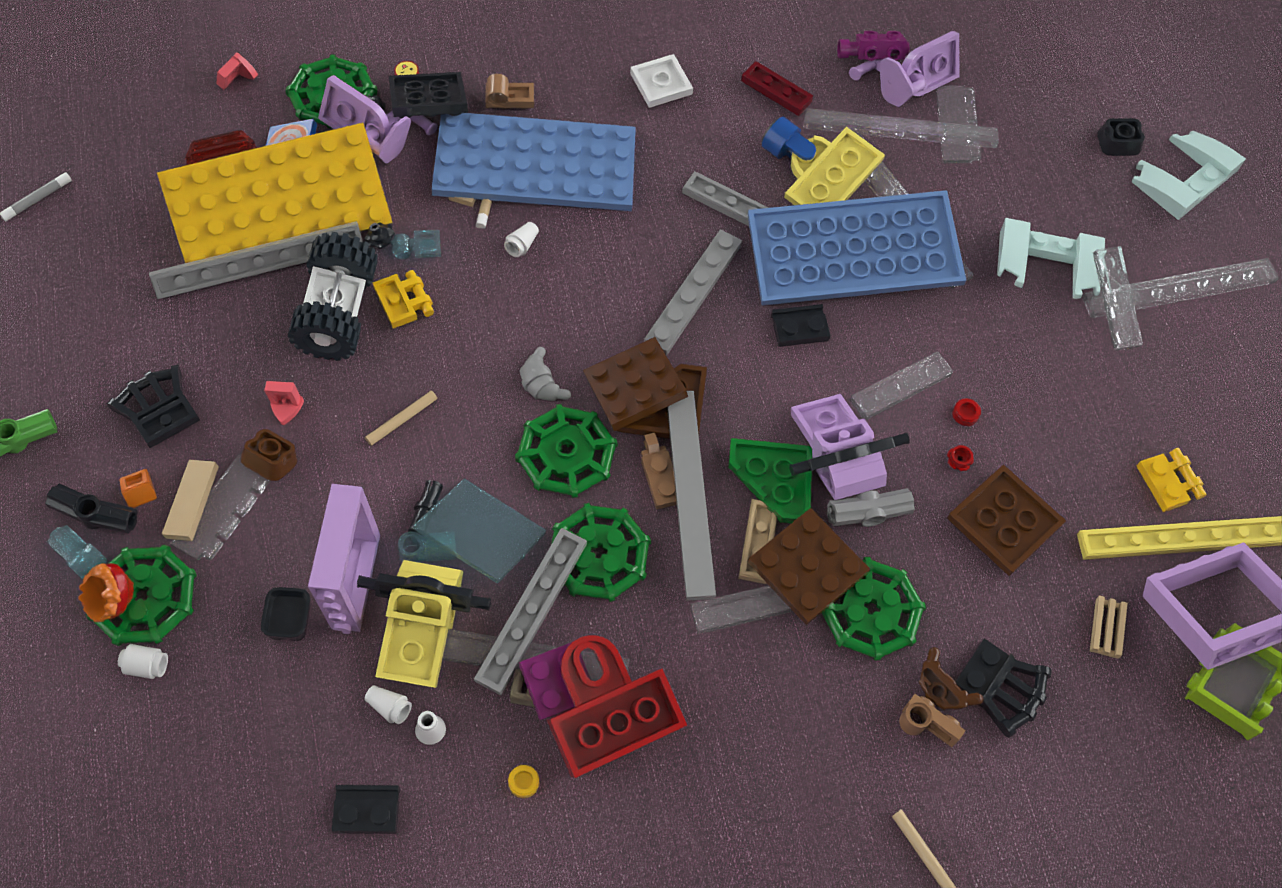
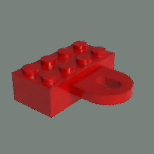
(610, 713)

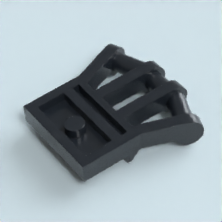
(163, 418)
(987, 672)

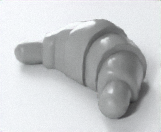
(538, 379)

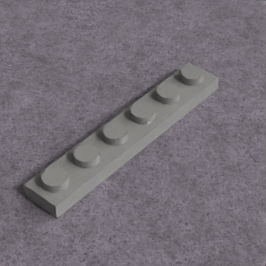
(694, 290)
(530, 611)

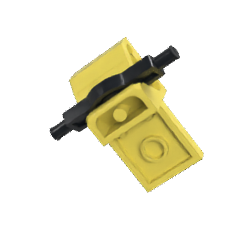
(419, 617)

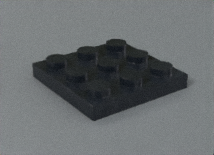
(427, 94)

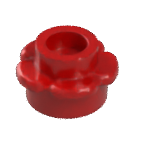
(962, 452)

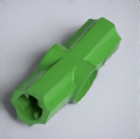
(25, 431)

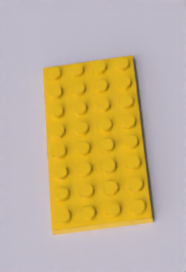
(275, 193)

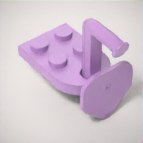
(920, 71)
(386, 134)

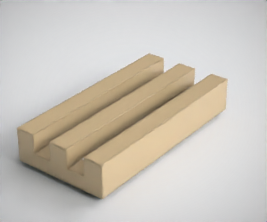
(1121, 609)

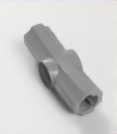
(870, 507)

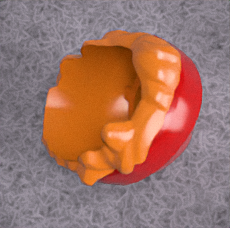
(105, 592)

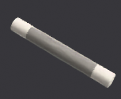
(35, 196)

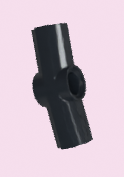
(105, 515)

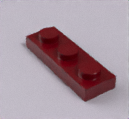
(777, 88)

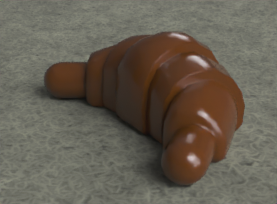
(942, 688)

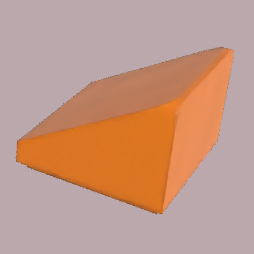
(137, 488)

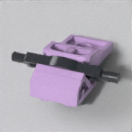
(842, 447)

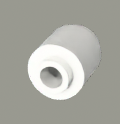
(142, 661)

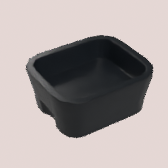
(1121, 137)
(286, 613)

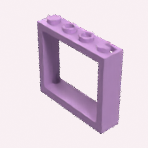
(344, 552)
(1235, 644)

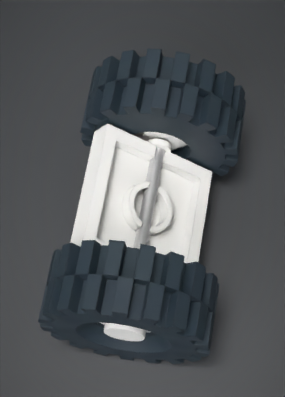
(328, 318)

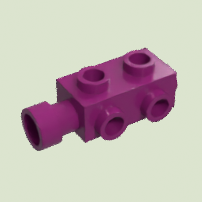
(877, 44)

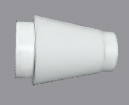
(521, 239)
(388, 704)
(430, 734)

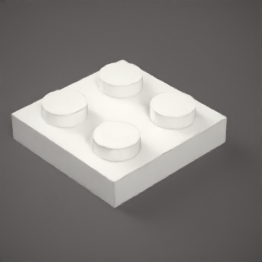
(661, 80)

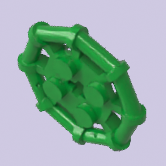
(317, 83)
(566, 464)
(617, 549)
(159, 595)
(882, 622)

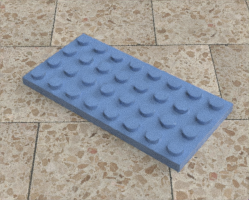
(535, 161)
(855, 247)

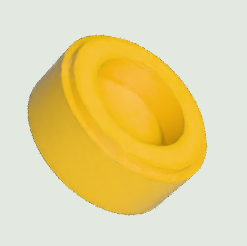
(523, 781)

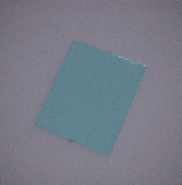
(480, 530)

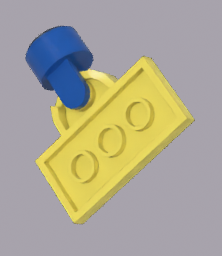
(822, 168)

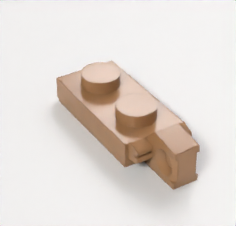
(658, 472)

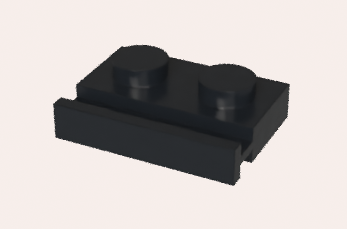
(800, 325)
(366, 809)

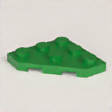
(767, 475)

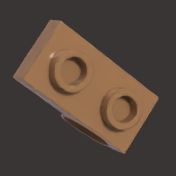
(508, 95)
(941, 725)

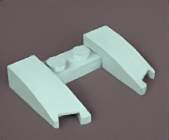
(1179, 197)
(1018, 242)

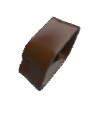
(269, 455)

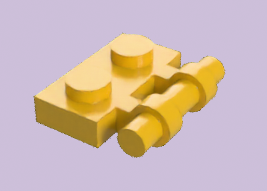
(395, 302)
(1165, 484)

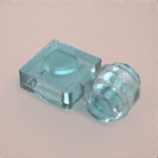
(425, 244)

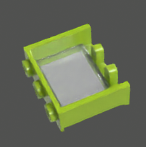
(1240, 688)

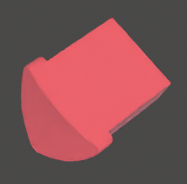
(235, 66)
(284, 400)

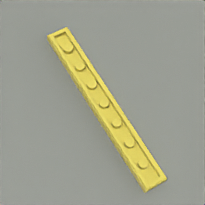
(1179, 537)

